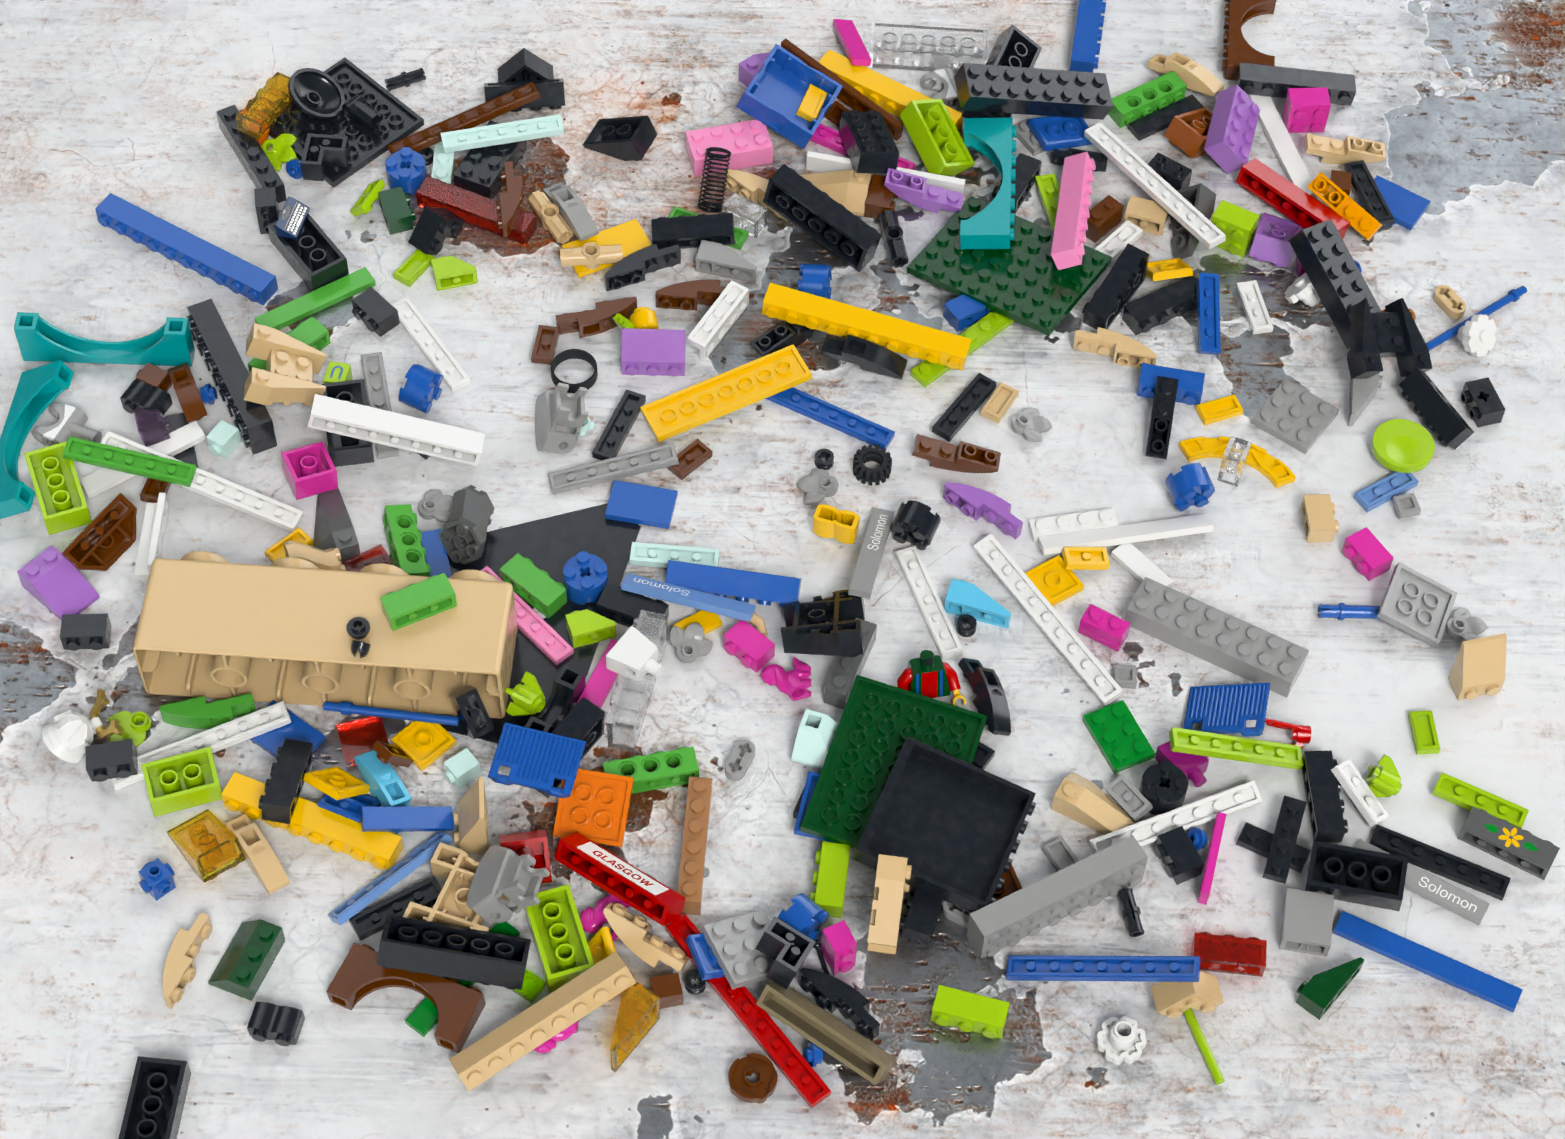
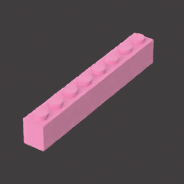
(1073, 211)

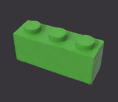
(534, 585)
(418, 601)

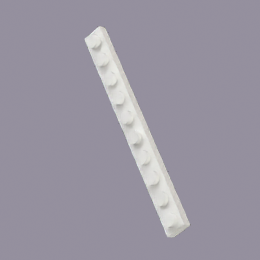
(1155, 186)
(225, 491)
(1048, 620)

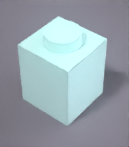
(223, 439)
(462, 769)

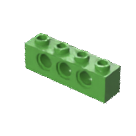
(1147, 98)
(405, 540)
(659, 761)

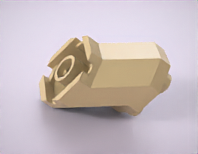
(323, 559)

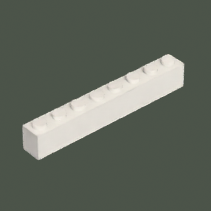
(396, 430)

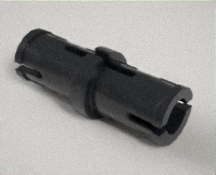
(405, 79)
(1131, 912)

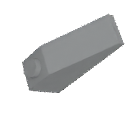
(721, 261)
(1361, 394)

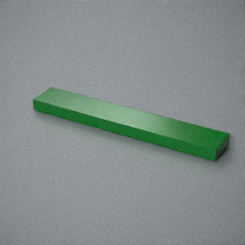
(426, 1014)

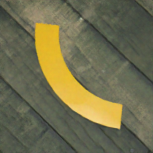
(1258, 457)

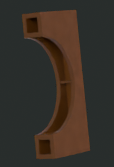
(1236, 46)
(456, 1004)

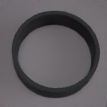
(574, 354)

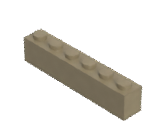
(827, 1032)

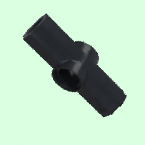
(893, 238)

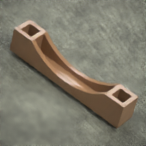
(694, 843)

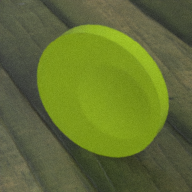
(1403, 445)

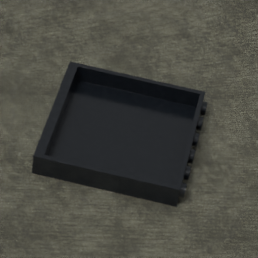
(949, 824)

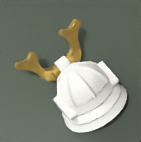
(74, 731)

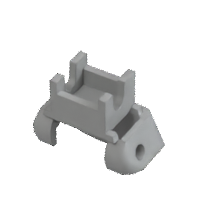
(561, 409)
(507, 874)

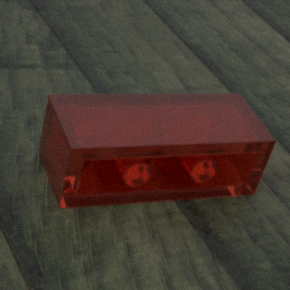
(1230, 953)

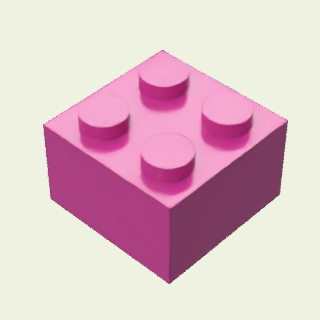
(1306, 110)
(309, 470)

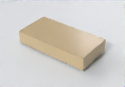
(999, 403)

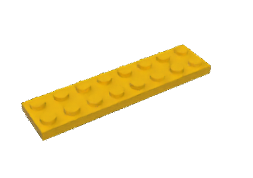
(725, 393)

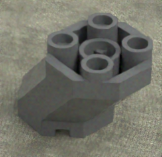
(467, 525)

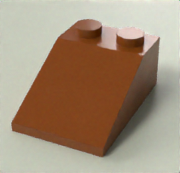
(1190, 131)

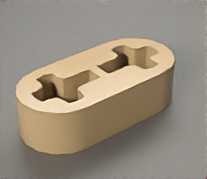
(1449, 301)

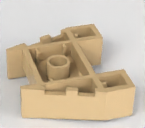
(287, 368)
(888, 903)
(451, 905)

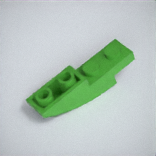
(202, 715)

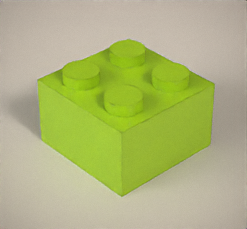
(1237, 225)

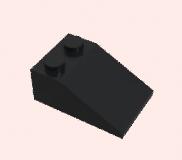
(622, 137)

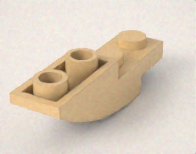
(1191, 73)
(1343, 152)
(748, 186)
(1111, 343)
(259, 854)
(634, 933)
(179, 964)

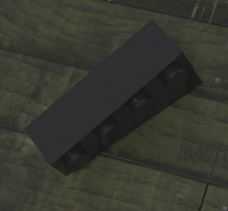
(1116, 288)

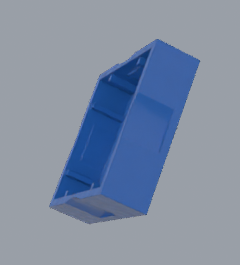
(778, 92)

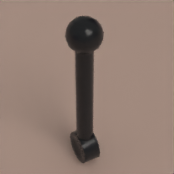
(817, 945)

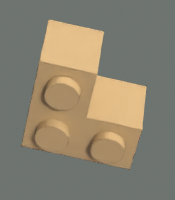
(1177, 997)

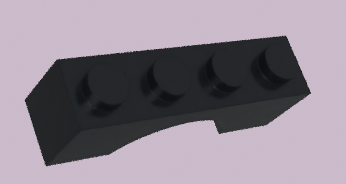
(565, 691)

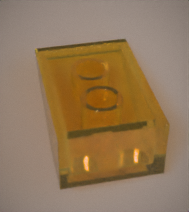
(207, 845)
(636, 1017)

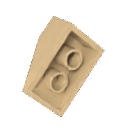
(1479, 667)
(472, 820)

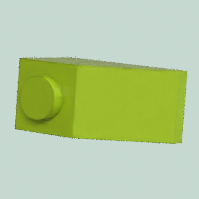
(452, 273)
(589, 628)

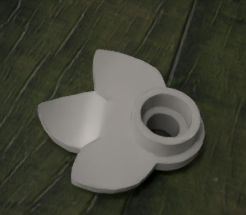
(1030, 424)
(817, 487)
(435, 506)
(1464, 626)
(692, 640)

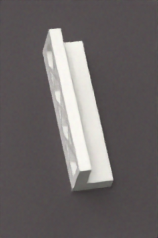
(719, 319)
(152, 536)

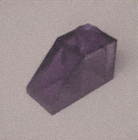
(152, 426)

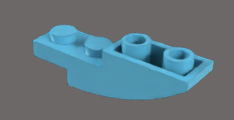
(382, 781)

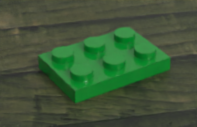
(1118, 736)

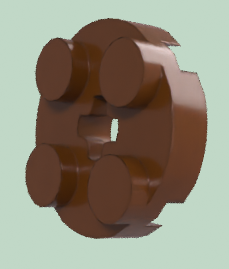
(746, 1066)

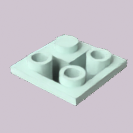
(814, 739)

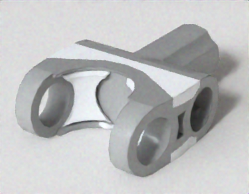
(944, 83)
(69, 423)

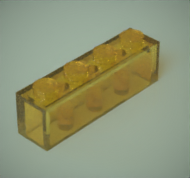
(265, 106)

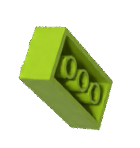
(57, 489)
(558, 936)

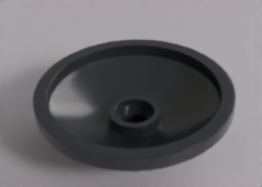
(316, 93)

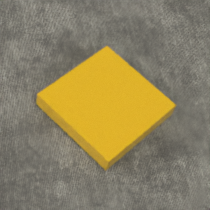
(1168, 269)
(1055, 581)
(424, 742)
(336, 783)

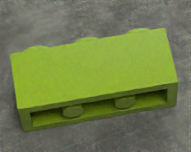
(831, 877)
(969, 1012)

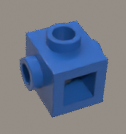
(157, 879)

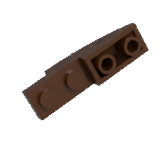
(510, 200)
(689, 294)
(598, 320)
(187, 392)
(959, 458)

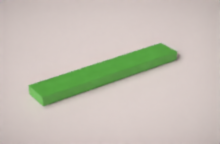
(317, 300)
(129, 461)

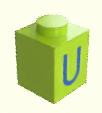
(337, 372)

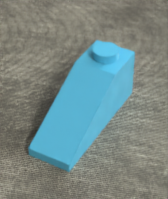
(968, 599)

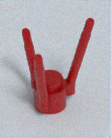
(1298, 733)

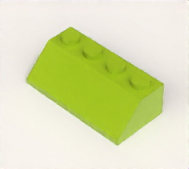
(936, 137)

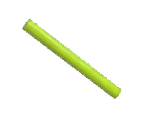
(1203, 1046)

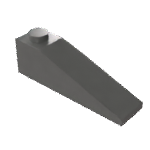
(1204, 201)
(334, 526)

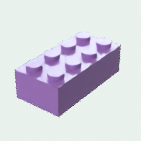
(1232, 129)

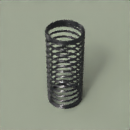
(717, 207)

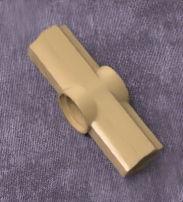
(550, 217)
(591, 255)

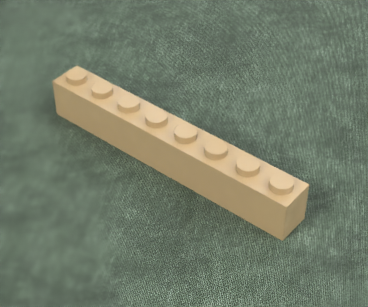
(542, 1021)

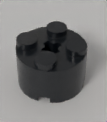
(915, 524)
(1164, 787)

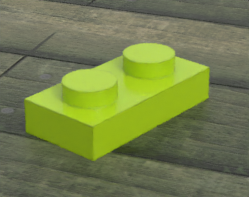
(369, 195)

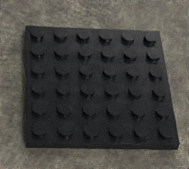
(364, 143)

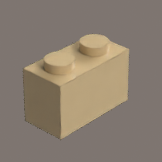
(1146, 215)
(1319, 518)

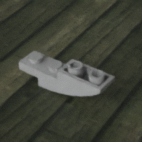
(572, 210)

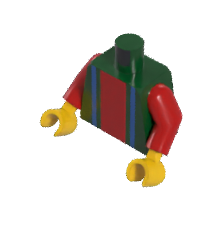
(930, 677)

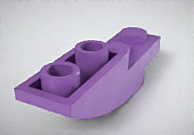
(917, 192)
(978, 502)

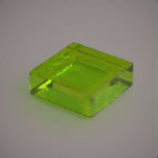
(531, 987)

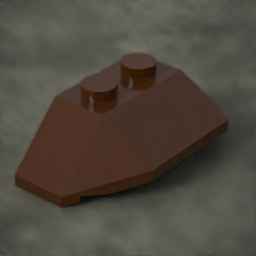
(104, 537)

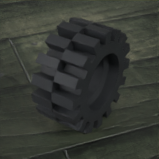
(875, 455)

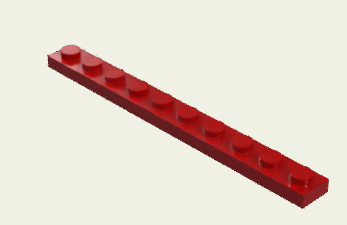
(759, 1025)

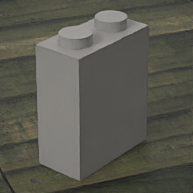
(1306, 921)

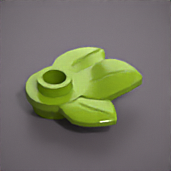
(281, 151)
(128, 723)

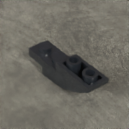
(635, 266)
(781, 336)
(865, 353)
(1161, 417)
(990, 695)
(834, 994)

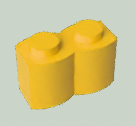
(836, 524)

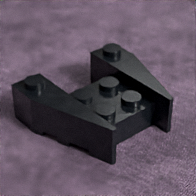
(1382, 336)
(825, 626)

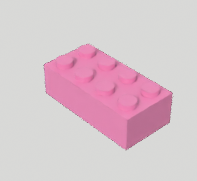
(745, 140)

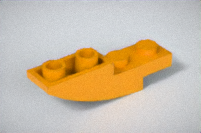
(1344, 206)

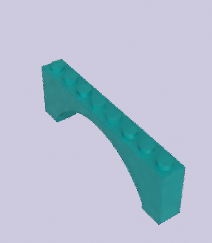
(993, 224)
(44, 342)
(33, 395)

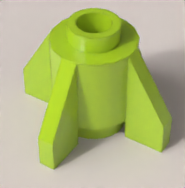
(526, 698)
(1384, 780)

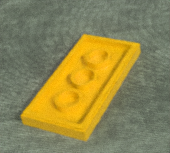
(628, 234)

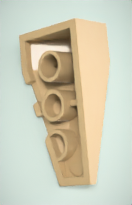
(844, 187)
(1089, 805)

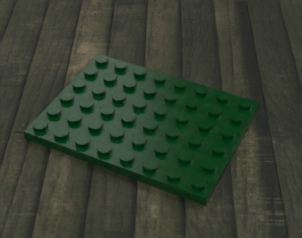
(1012, 281)
(867, 747)

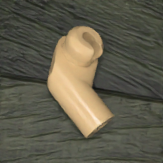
(759, 624)

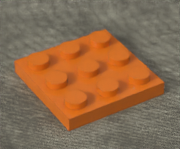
(595, 808)

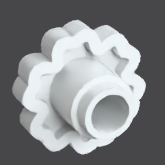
(1302, 290)
(1478, 335)
(1121, 1040)

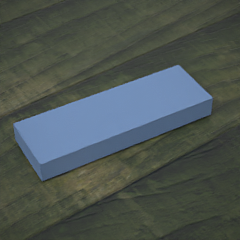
(1385, 490)

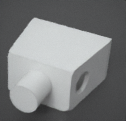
(634, 656)

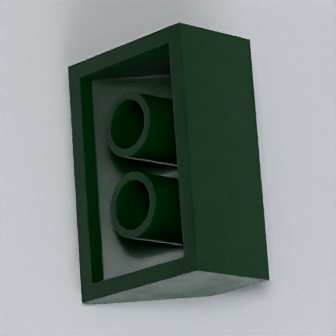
(248, 958)

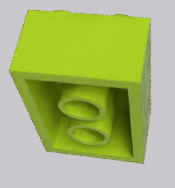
(182, 781)

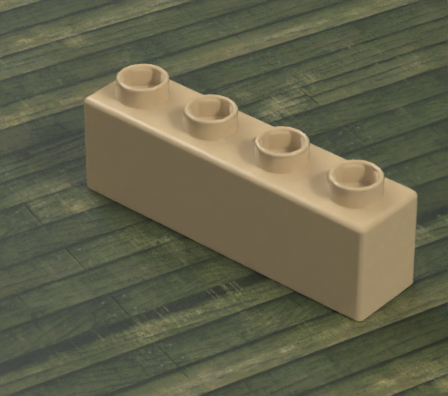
(285, 636)

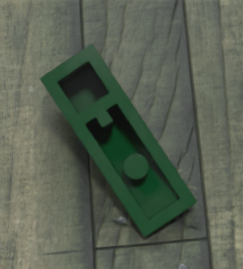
(1326, 987)

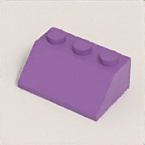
(653, 352)

